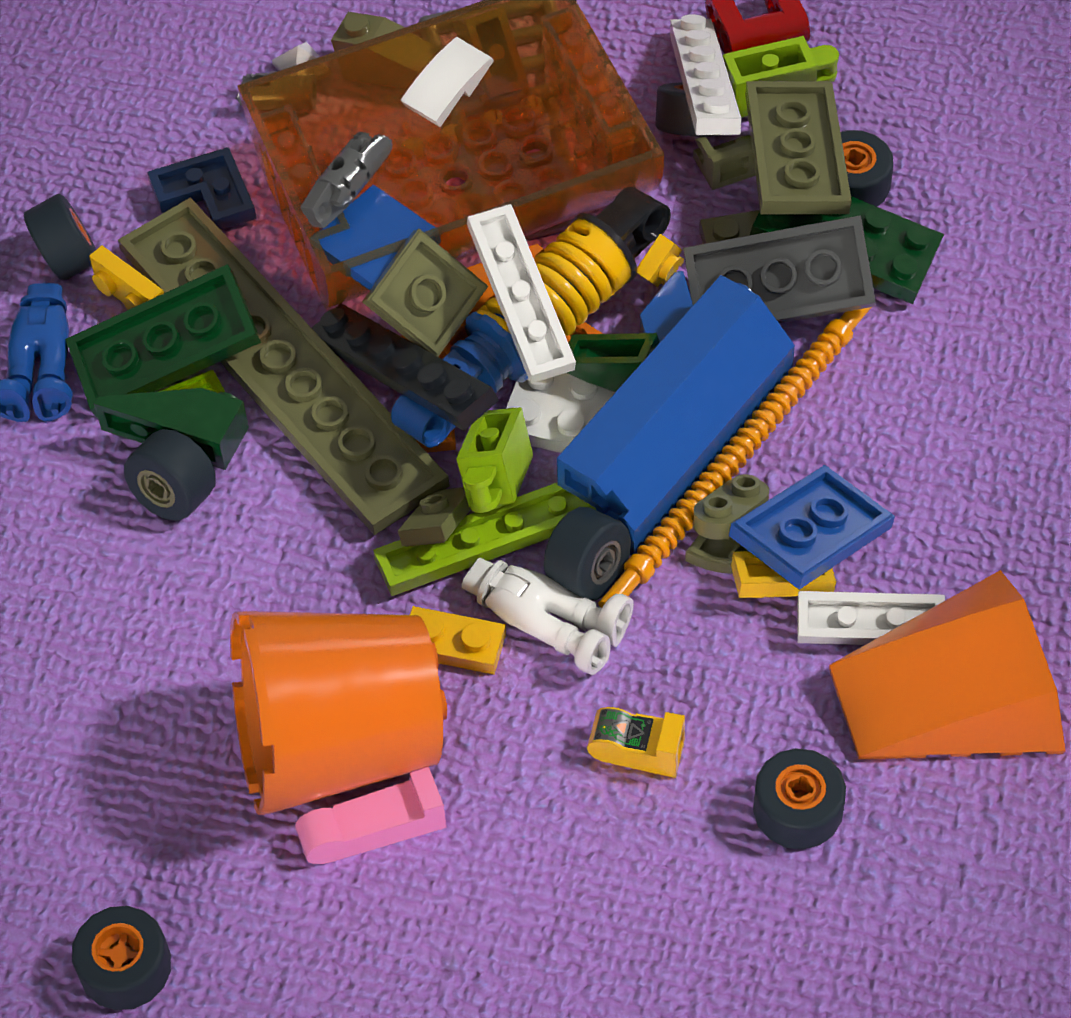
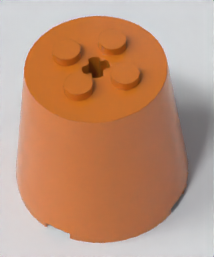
(333, 702)

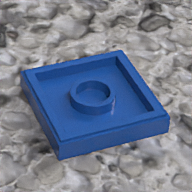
(374, 223)

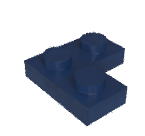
(208, 179)

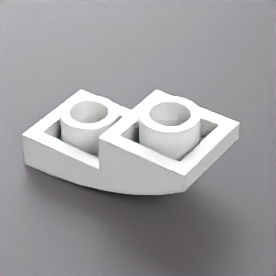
(445, 79)

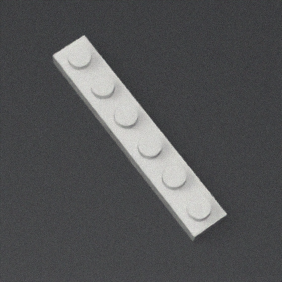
(704, 76)

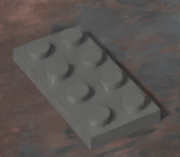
(793, 270)

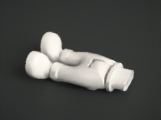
(526, 598)

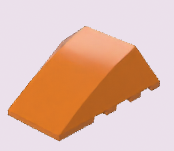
(953, 682)

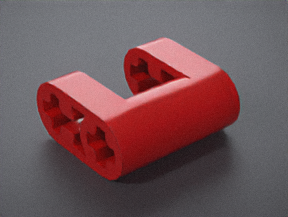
(783, 21)

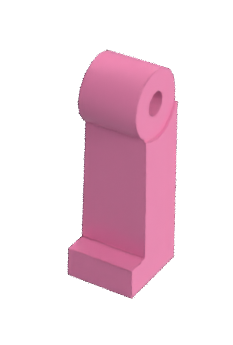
(373, 820)

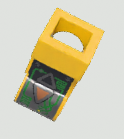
(638, 740)

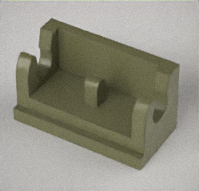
(725, 162)

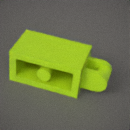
(779, 62)
(495, 459)

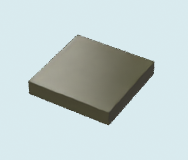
(425, 293)

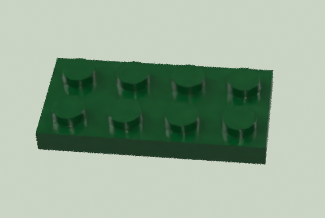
(896, 247)
(164, 338)

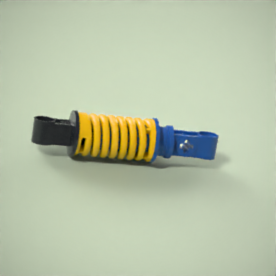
(579, 273)

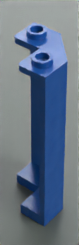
(678, 409)

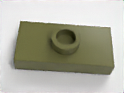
(435, 518)

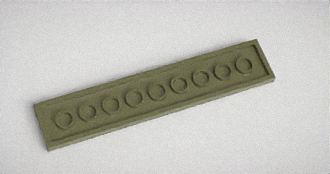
(296, 375)

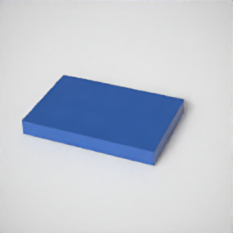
(811, 526)

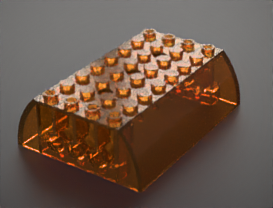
(542, 92)

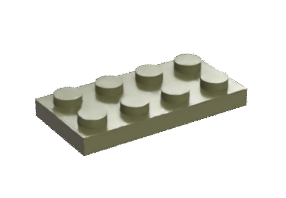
(797, 148)

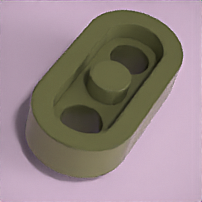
(727, 504)

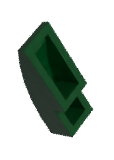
(610, 358)

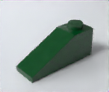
(207, 417)

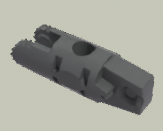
(345, 177)

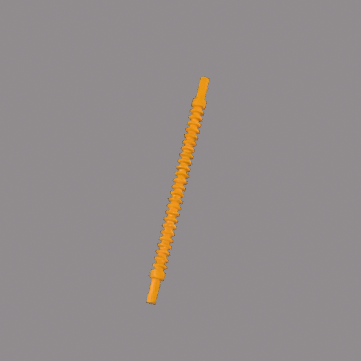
(642, 566)

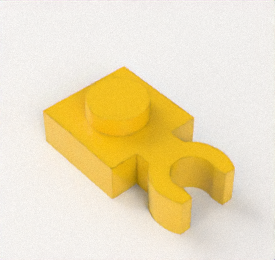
(660, 261)

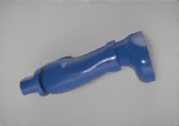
(37, 332)

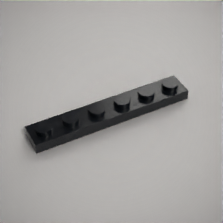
(405, 366)

